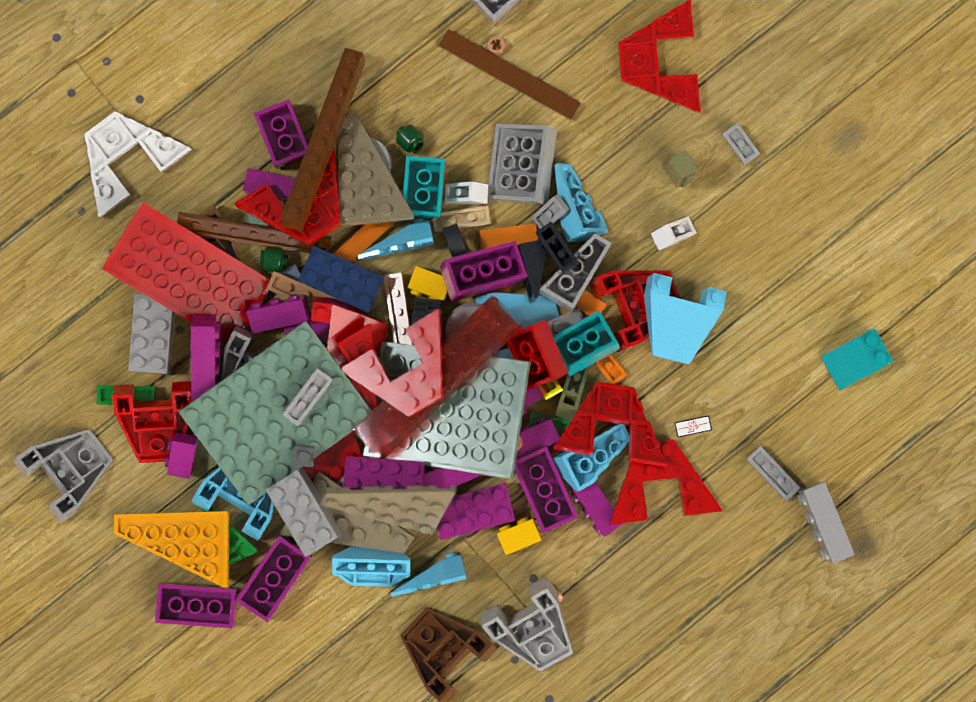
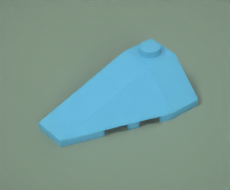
(581, 219)
(409, 238)
(583, 469)
(443, 572)

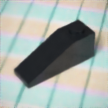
(557, 247)
(533, 258)

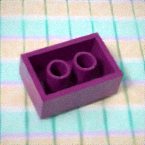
(282, 133)

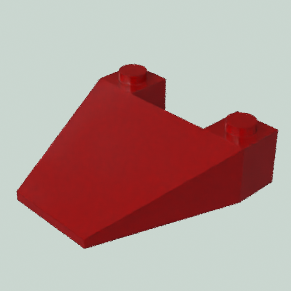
(628, 292)
(343, 322)
(153, 422)

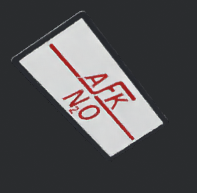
(693, 426)

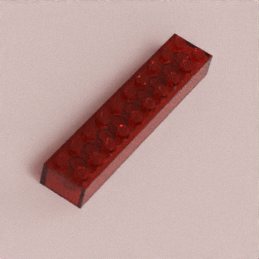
(461, 357)

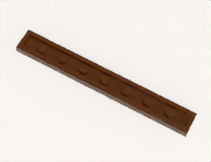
(509, 74)
(247, 233)

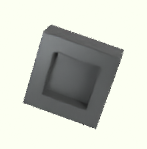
(304, 455)

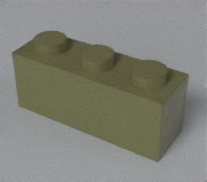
(681, 169)

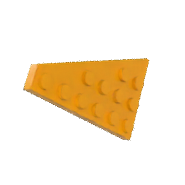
(188, 539)

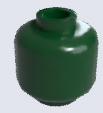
(409, 138)
(273, 259)

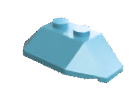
(370, 566)

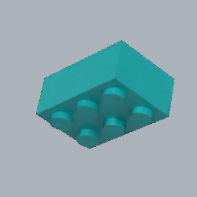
(424, 186)
(585, 343)

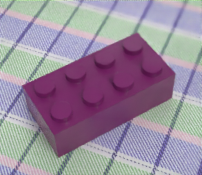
(483, 271)
(204, 354)
(376, 472)
(544, 490)
(476, 511)
(273, 578)
(196, 605)

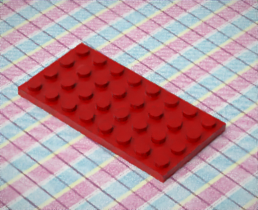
(184, 271)

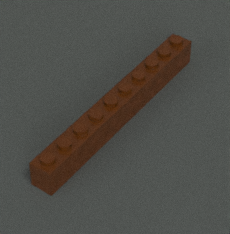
(323, 140)

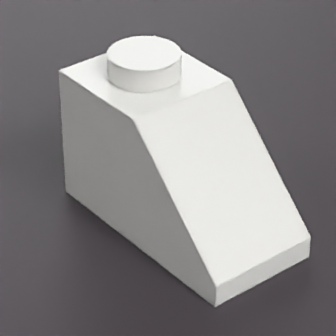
(466, 193)
(673, 233)

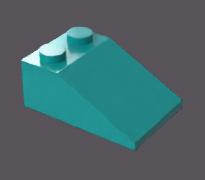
(857, 359)

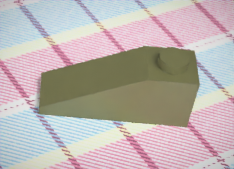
(571, 394)

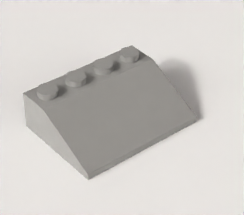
(522, 163)

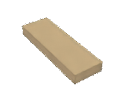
(463, 218)

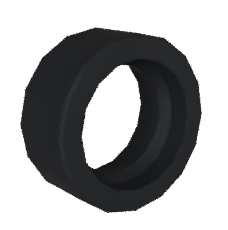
(454, 240)

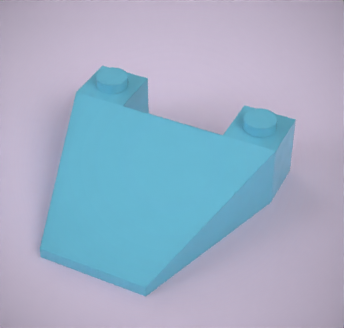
(524, 312)
(676, 324)
(219, 485)

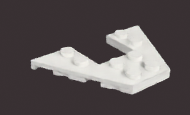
(114, 138)

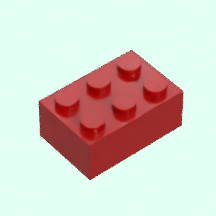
(538, 347)

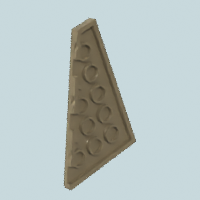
(365, 183)
(411, 508)
(360, 530)

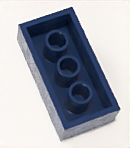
(340, 279)

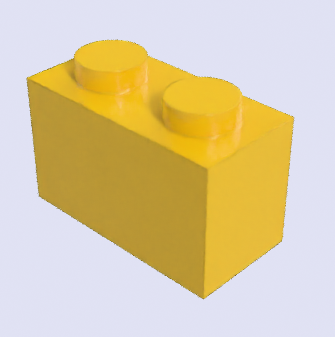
(428, 284)
(518, 536)

